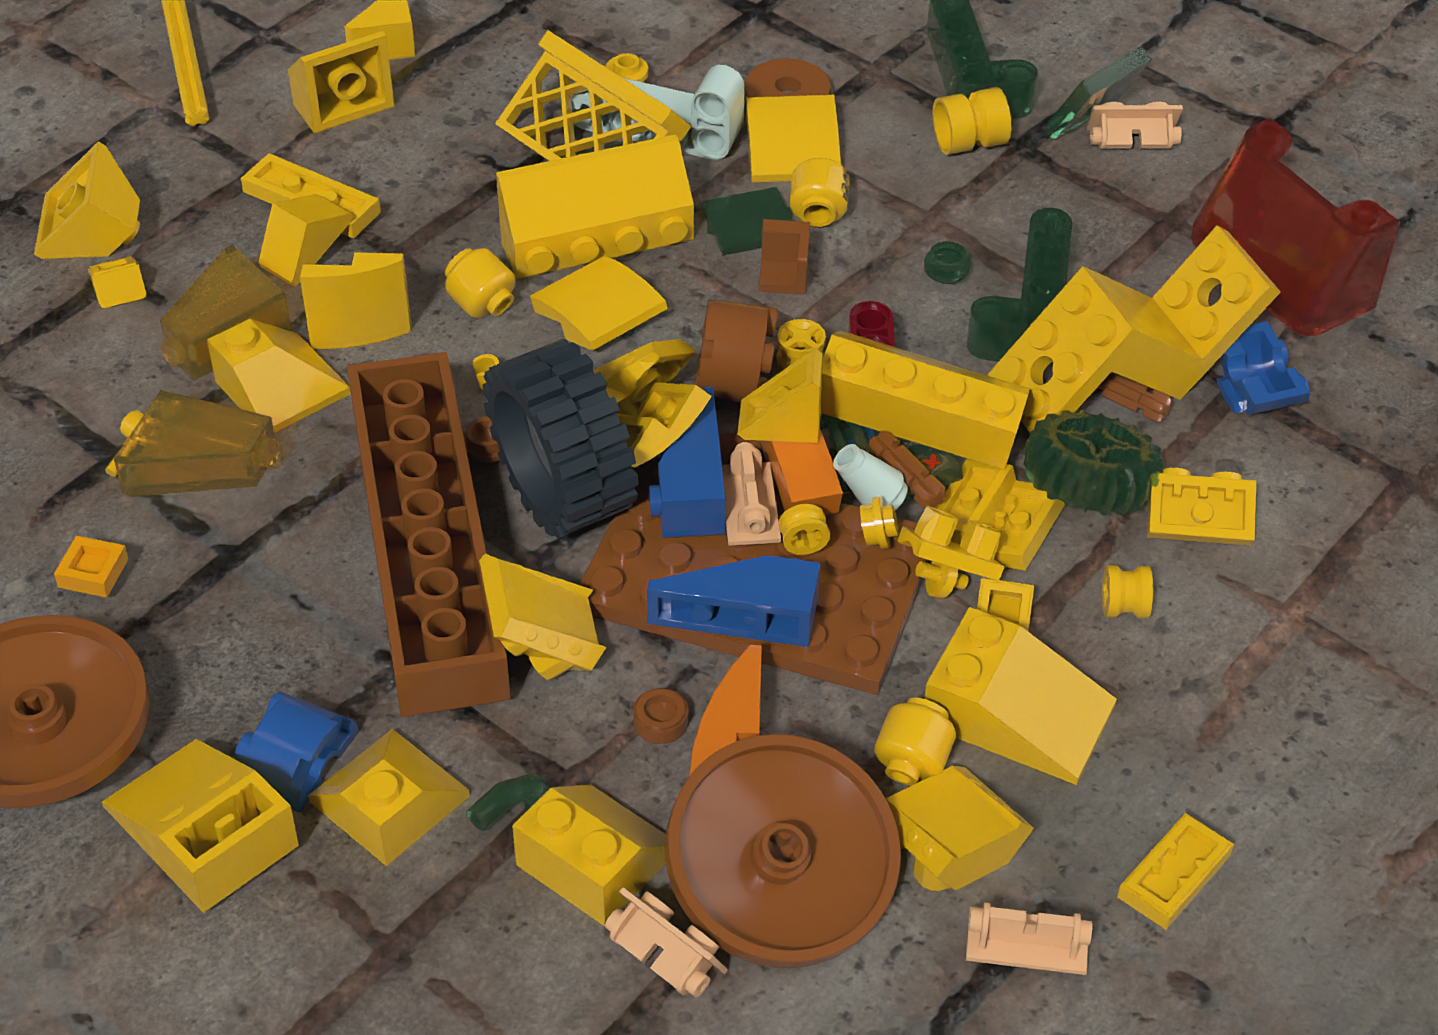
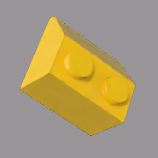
(587, 848)

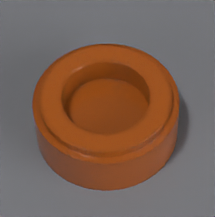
(660, 716)

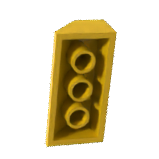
(595, 206)
(921, 399)

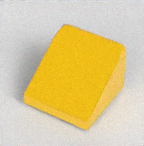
(117, 282)
(1006, 600)

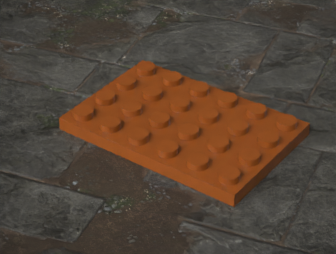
(860, 597)

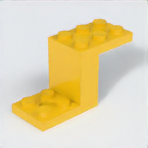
(1156, 341)

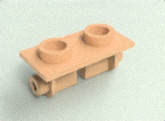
(1114, 123)
(750, 498)
(1028, 939)
(684, 955)

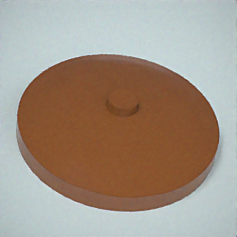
(67, 707)
(782, 851)

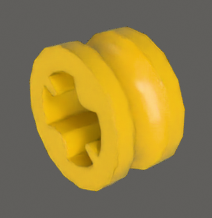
(804, 529)

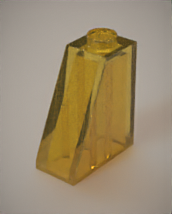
(218, 300)
(195, 447)

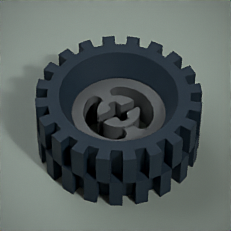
(560, 437)

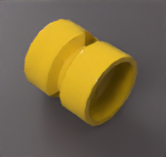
(966, 121)

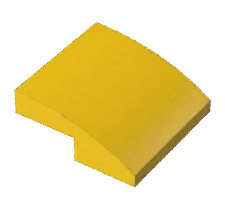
(788, 132)
(356, 302)
(598, 302)
(663, 418)
(1005, 504)

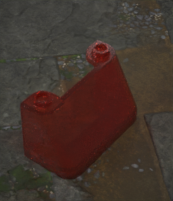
(1316, 254)

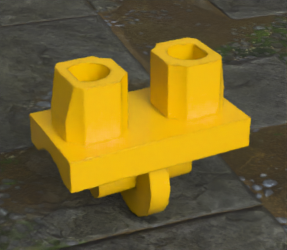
(932, 542)

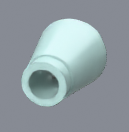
(870, 476)

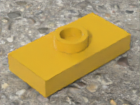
(1175, 871)

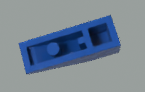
(691, 480)
(744, 599)

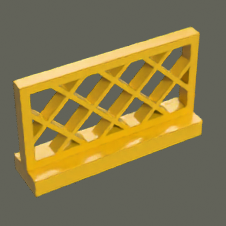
(601, 84)

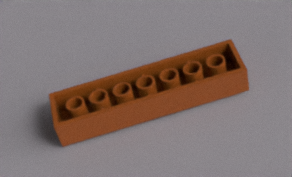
(426, 535)

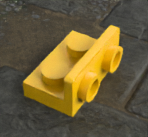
(1202, 508)

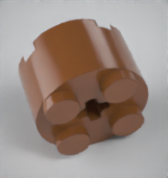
(735, 348)

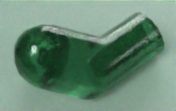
(504, 796)

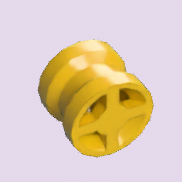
(797, 339)
(1127, 591)

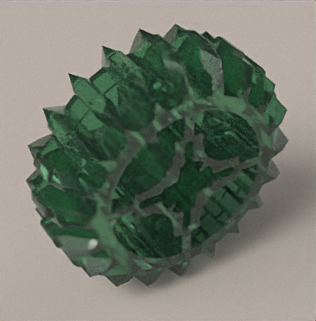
(1092, 462)

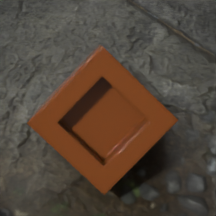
(784, 256)

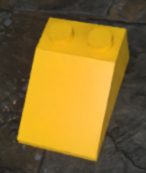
(1019, 697)

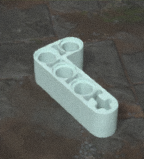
(712, 112)

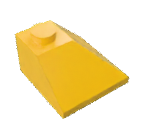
(342, 82)
(88, 210)
(273, 372)
(389, 796)

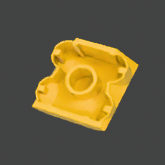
(635, 373)
(540, 617)
(956, 829)

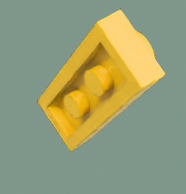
(281, 180)

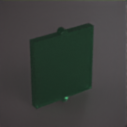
(739, 218)

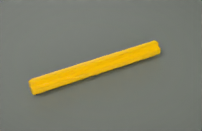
(185, 62)

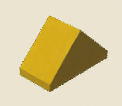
(391, 18)
(300, 234)
(786, 405)

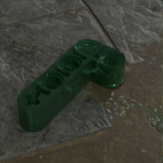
(965, 61)
(1001, 321)

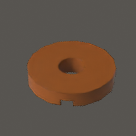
(786, 74)

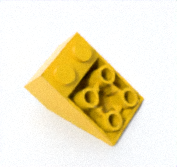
(205, 821)

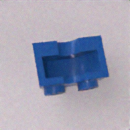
(1258, 374)
(295, 746)

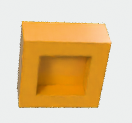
(91, 566)

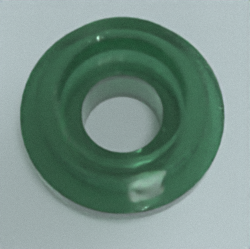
(947, 262)

